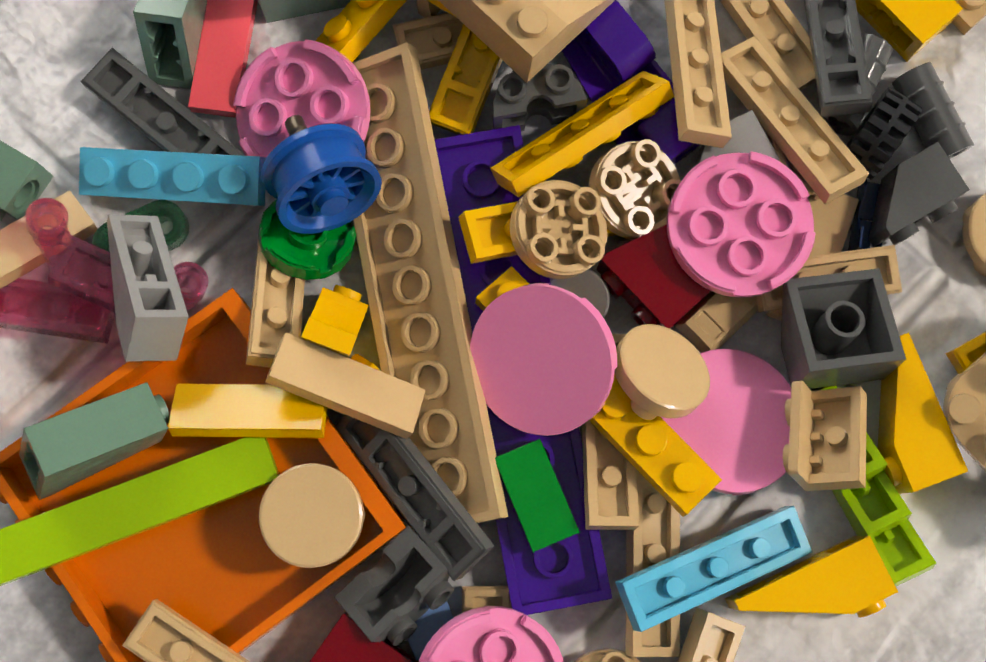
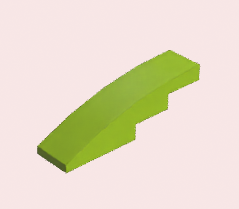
(884, 517)

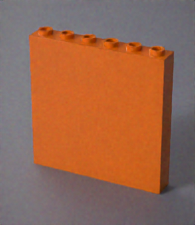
(214, 560)

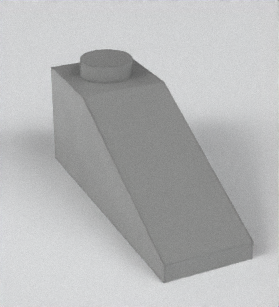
(145, 289)

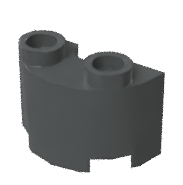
(549, 93)
(397, 590)

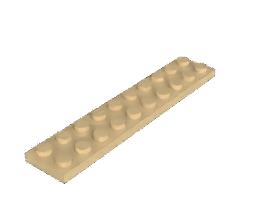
(418, 285)

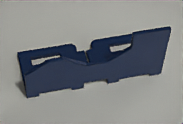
(860, 229)

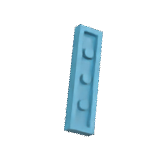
(172, 176)
(713, 568)

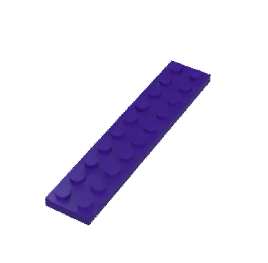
(575, 567)

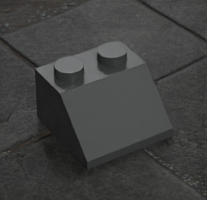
(839, 329)

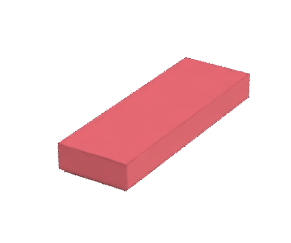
(222, 56)

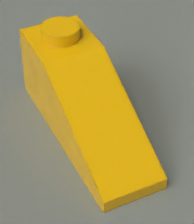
(914, 428)
(835, 581)

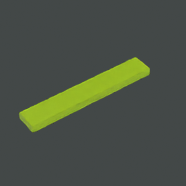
(134, 507)

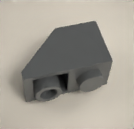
(915, 190)

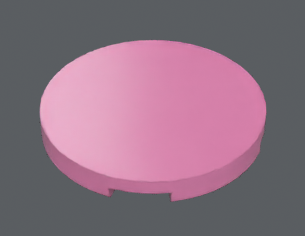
(302, 81)
(741, 224)
(543, 359)
(740, 422)
(491, 636)

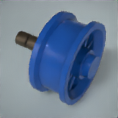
(320, 177)

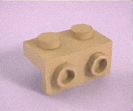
(826, 437)

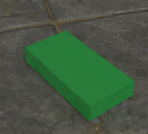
(536, 495)

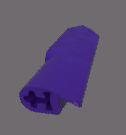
(609, 55)

